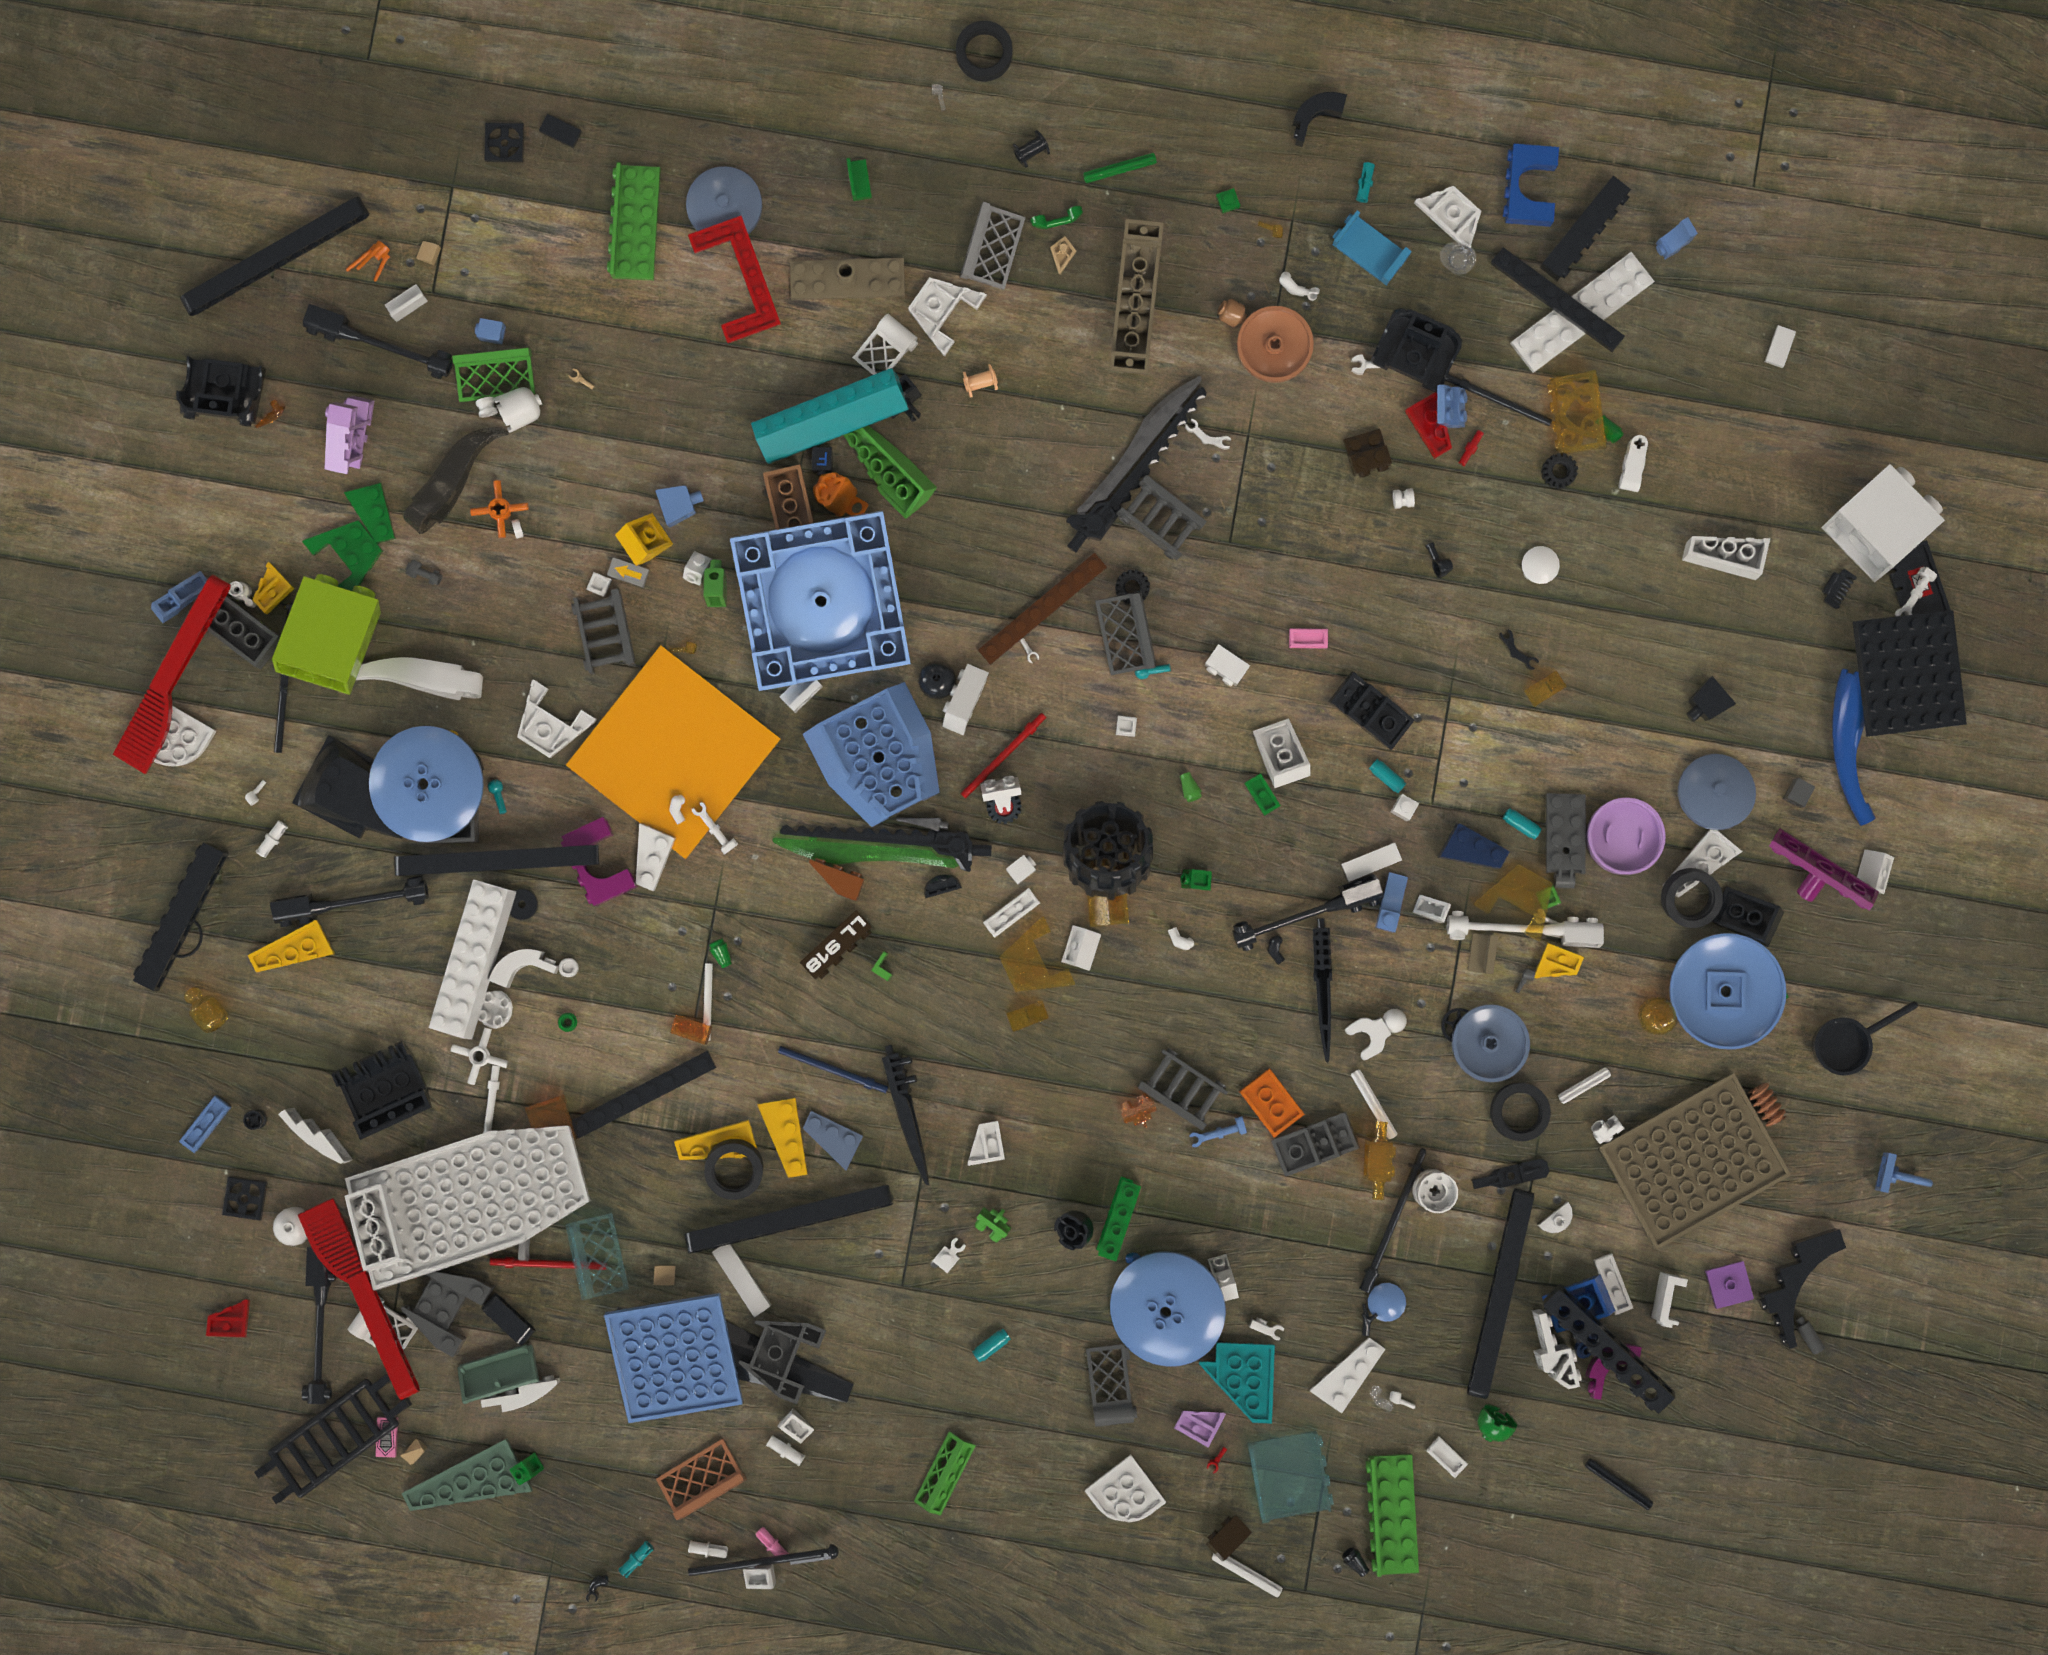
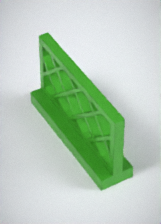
(488, 358)

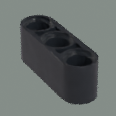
(508, 1319)

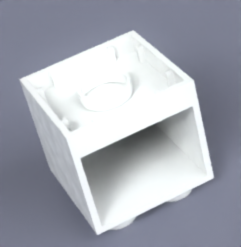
(1884, 522)

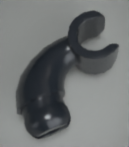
(595, 1583)

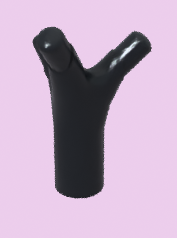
(1367, 1321)

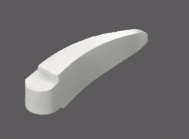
(426, 676)

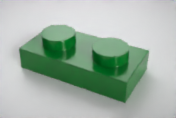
(1262, 794)

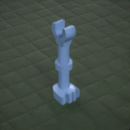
(1221, 1132)

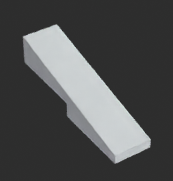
(741, 1279)

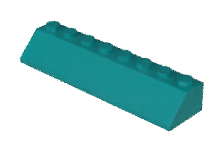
(830, 416)

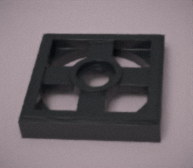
(518, 156)
(246, 1184)

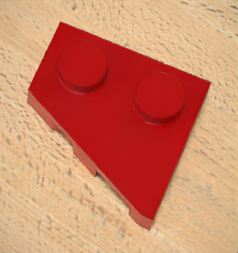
(230, 1321)

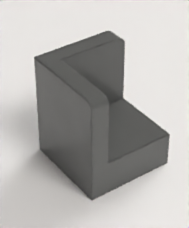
(1799, 792)

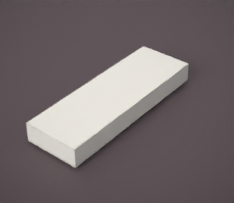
(1371, 862)
(1011, 912)
(1613, 1281)

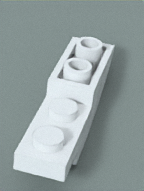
(527, 1394)

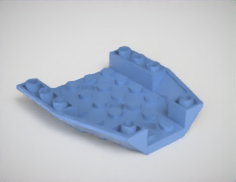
(848, 752)

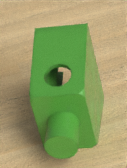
(715, 585)

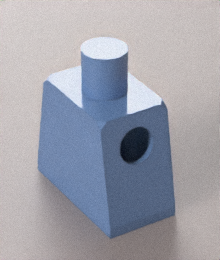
(677, 503)

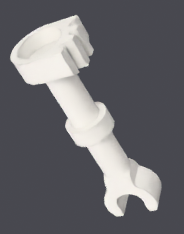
(1927, 575)
(715, 829)

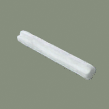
(1373, 1102)
(1250, 1575)

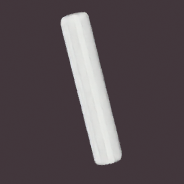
(1584, 1085)

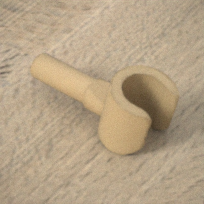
(579, 378)

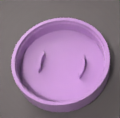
(1625, 836)

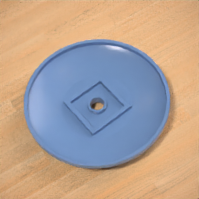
(452, 787)
(1754, 984)
(1174, 1283)

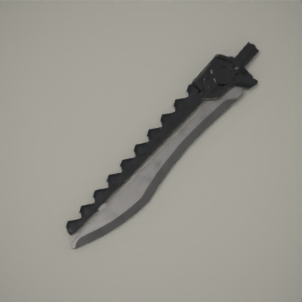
(1103, 515)

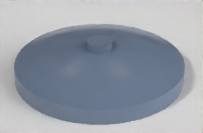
(721, 196)
(1716, 792)
(1490, 1043)

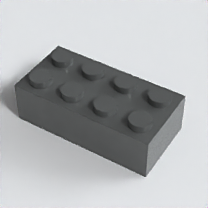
(244, 633)

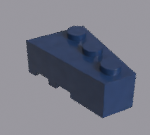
(1472, 848)

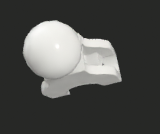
(1378, 1030)

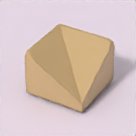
(414, 1451)

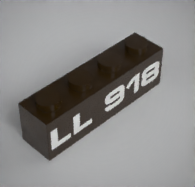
(836, 945)

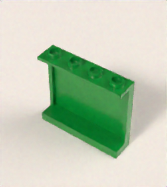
(1118, 1218)

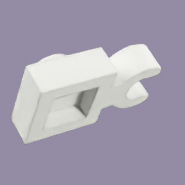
(947, 1257)

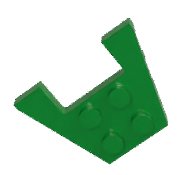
(353, 546)

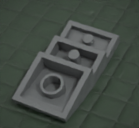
(1315, 1144)

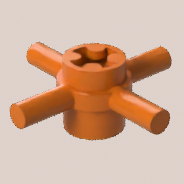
(505, 513)

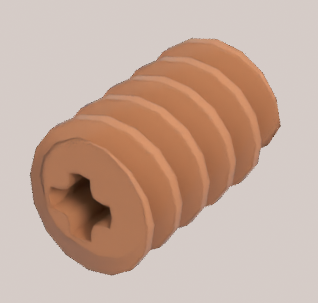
(1767, 1104)

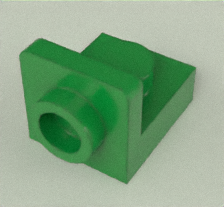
(1196, 879)
(526, 1469)

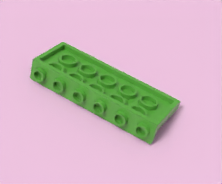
(634, 222)
(1392, 1514)

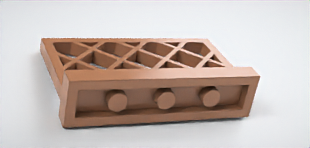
(709, 1494)

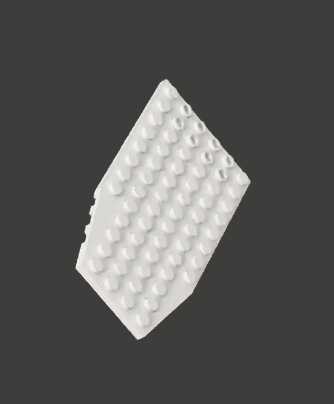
(463, 1201)

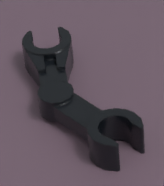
(1514, 653)

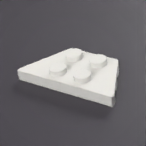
(1452, 213)

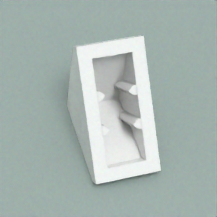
(1431, 908)
(795, 1426)
(760, 1577)

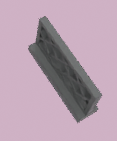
(1142, 629)

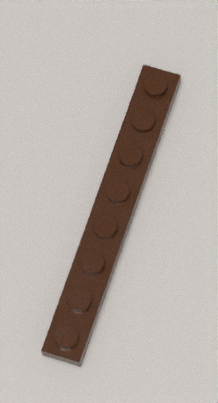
(1042, 608)

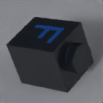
(822, 460)

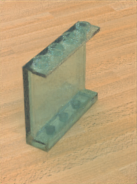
(1290, 1476)

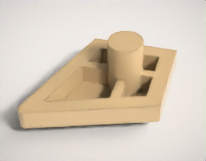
(1062, 253)

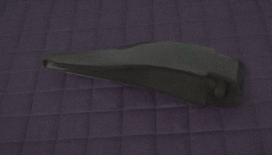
(446, 484)

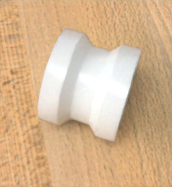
(486, 407)

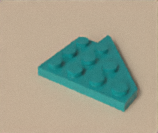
(1246, 1376)

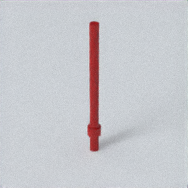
(1030, 728)
(510, 1262)

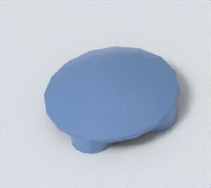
(1386, 1301)

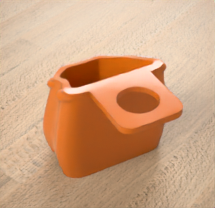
(837, 494)

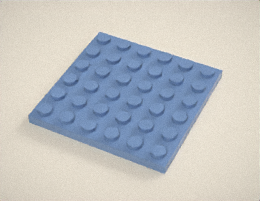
(673, 1358)

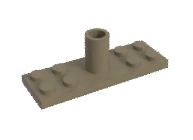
(867, 280)

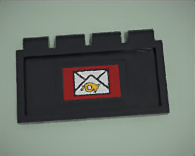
(1906, 577)

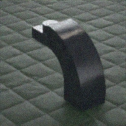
(1320, 104)

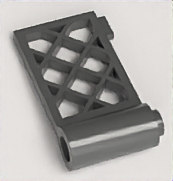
(1116, 1411)

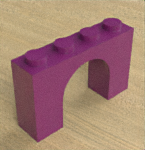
(597, 889)

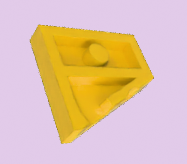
(271, 589)
(1558, 962)

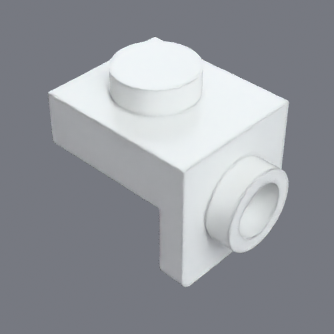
(696, 567)

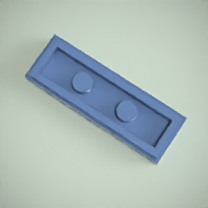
(205, 1124)

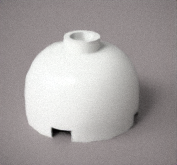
(288, 1227)

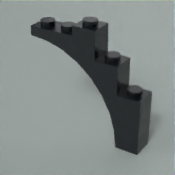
(1791, 1276)

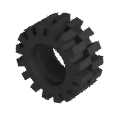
(1566, 461)
(1132, 575)

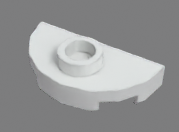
(1557, 1220)

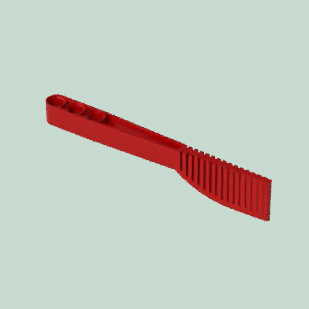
(154, 715)
(338, 1253)

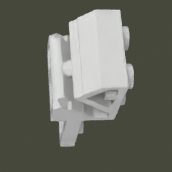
(1554, 1358)

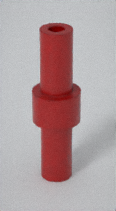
(1471, 448)

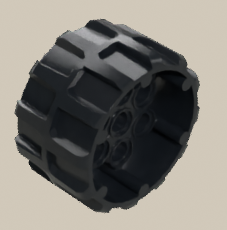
(1111, 819)

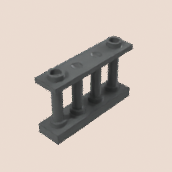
(1178, 510)
(622, 637)
(1166, 1096)

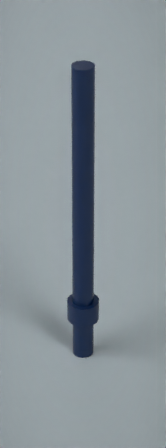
(868, 1082)

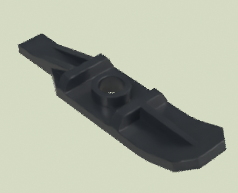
(1523, 1173)

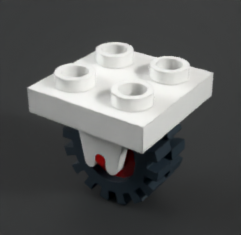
(1002, 798)

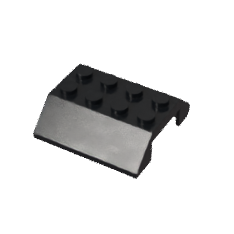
(383, 1090)

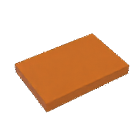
(1271, 1102)

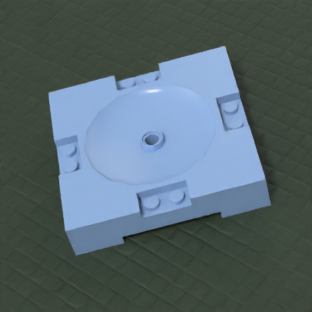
(836, 559)

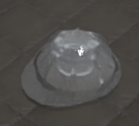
(1458, 257)

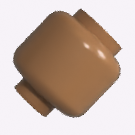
(1231, 312)

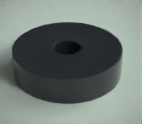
(530, 908)

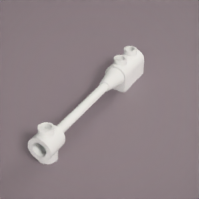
(1571, 931)

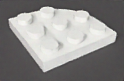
(185, 740)
(1125, 1492)

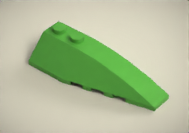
(893, 472)

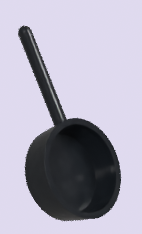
(1846, 1045)

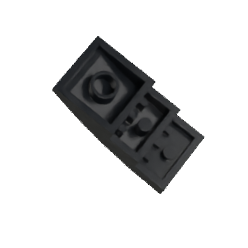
(1371, 710)

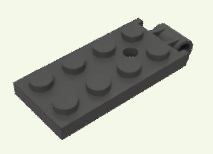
(1565, 829)

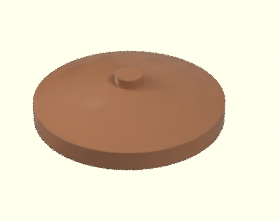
(1275, 344)

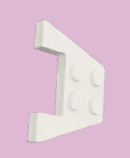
(935, 305)
(544, 730)

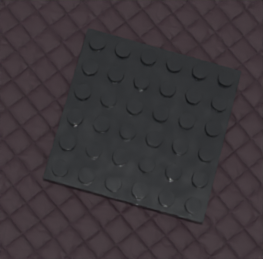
(1909, 673)

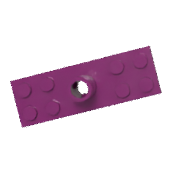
(1822, 871)

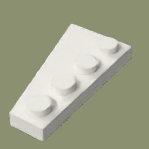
(1708, 855)

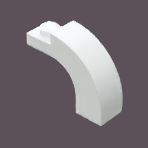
(510, 964)

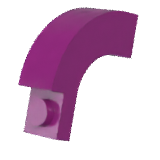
(1598, 1371)

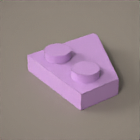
(1199, 1425)

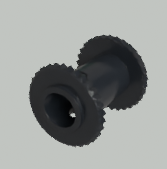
(1031, 148)

